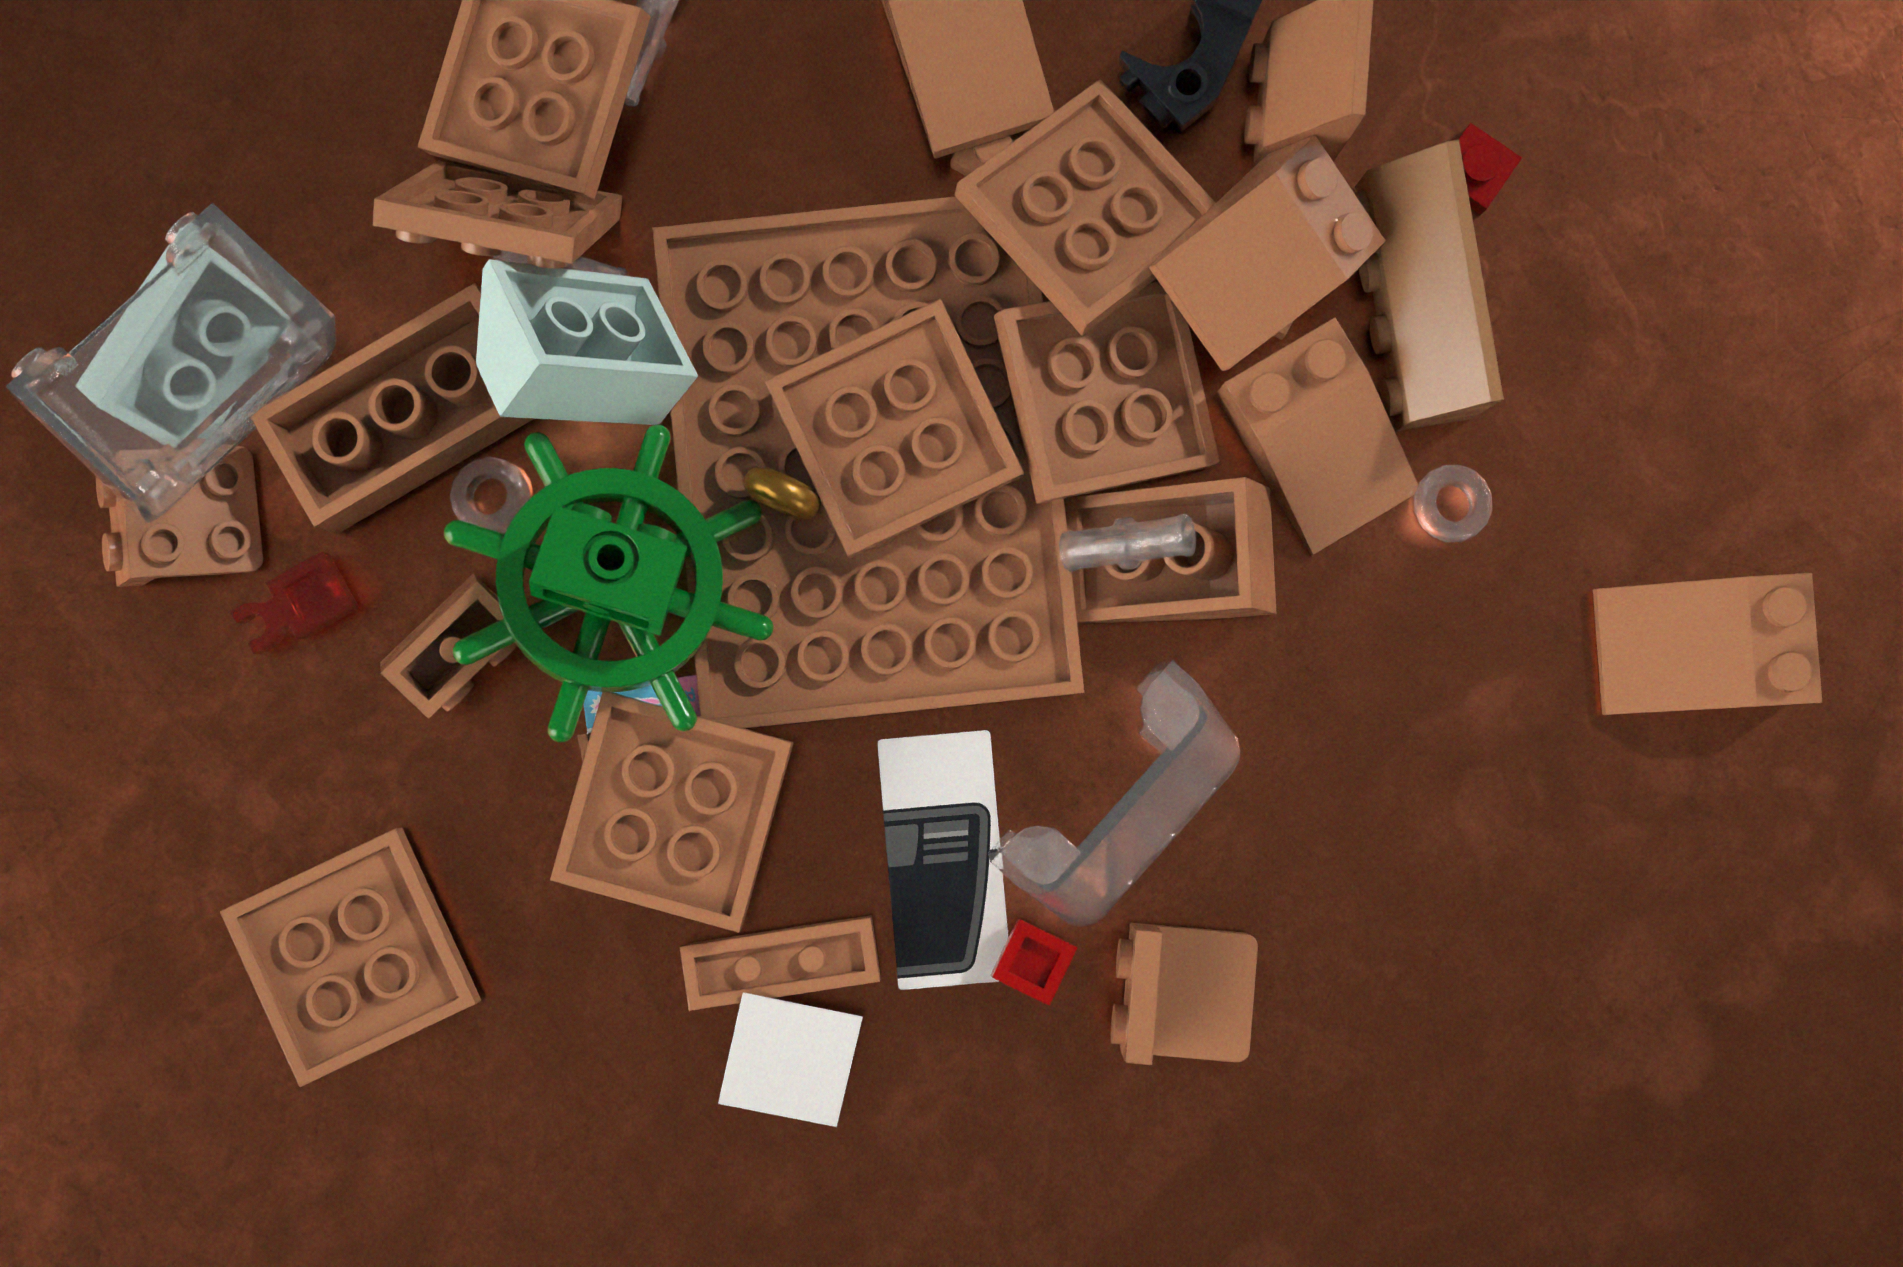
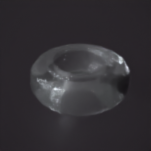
(476, 472)
(1476, 491)

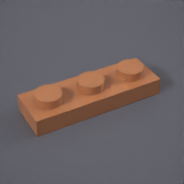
(780, 962)

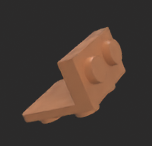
(204, 533)
(1184, 994)

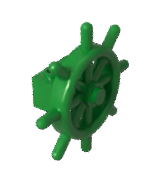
(610, 573)

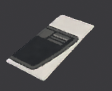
(939, 868)

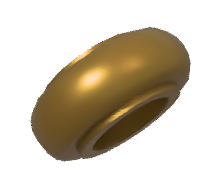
(782, 493)

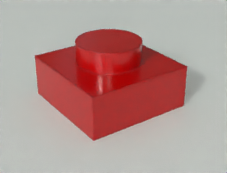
(1485, 166)
(1033, 961)

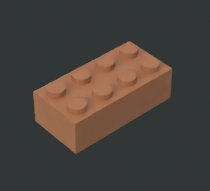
(386, 417)

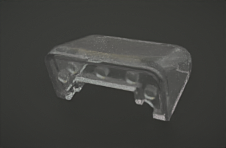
(179, 365)
(1193, 764)

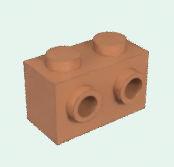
(424, 661)

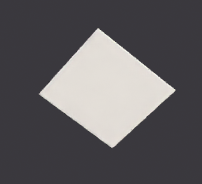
(790, 1059)

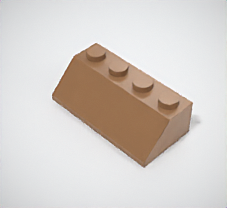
(1428, 291)

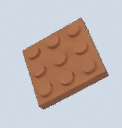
(535, 88)
(1085, 204)
(495, 214)
(1106, 402)
(894, 428)
(671, 812)
(350, 956)

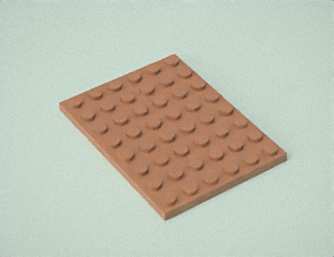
(922, 621)

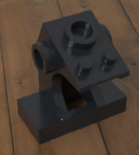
(1223, 32)

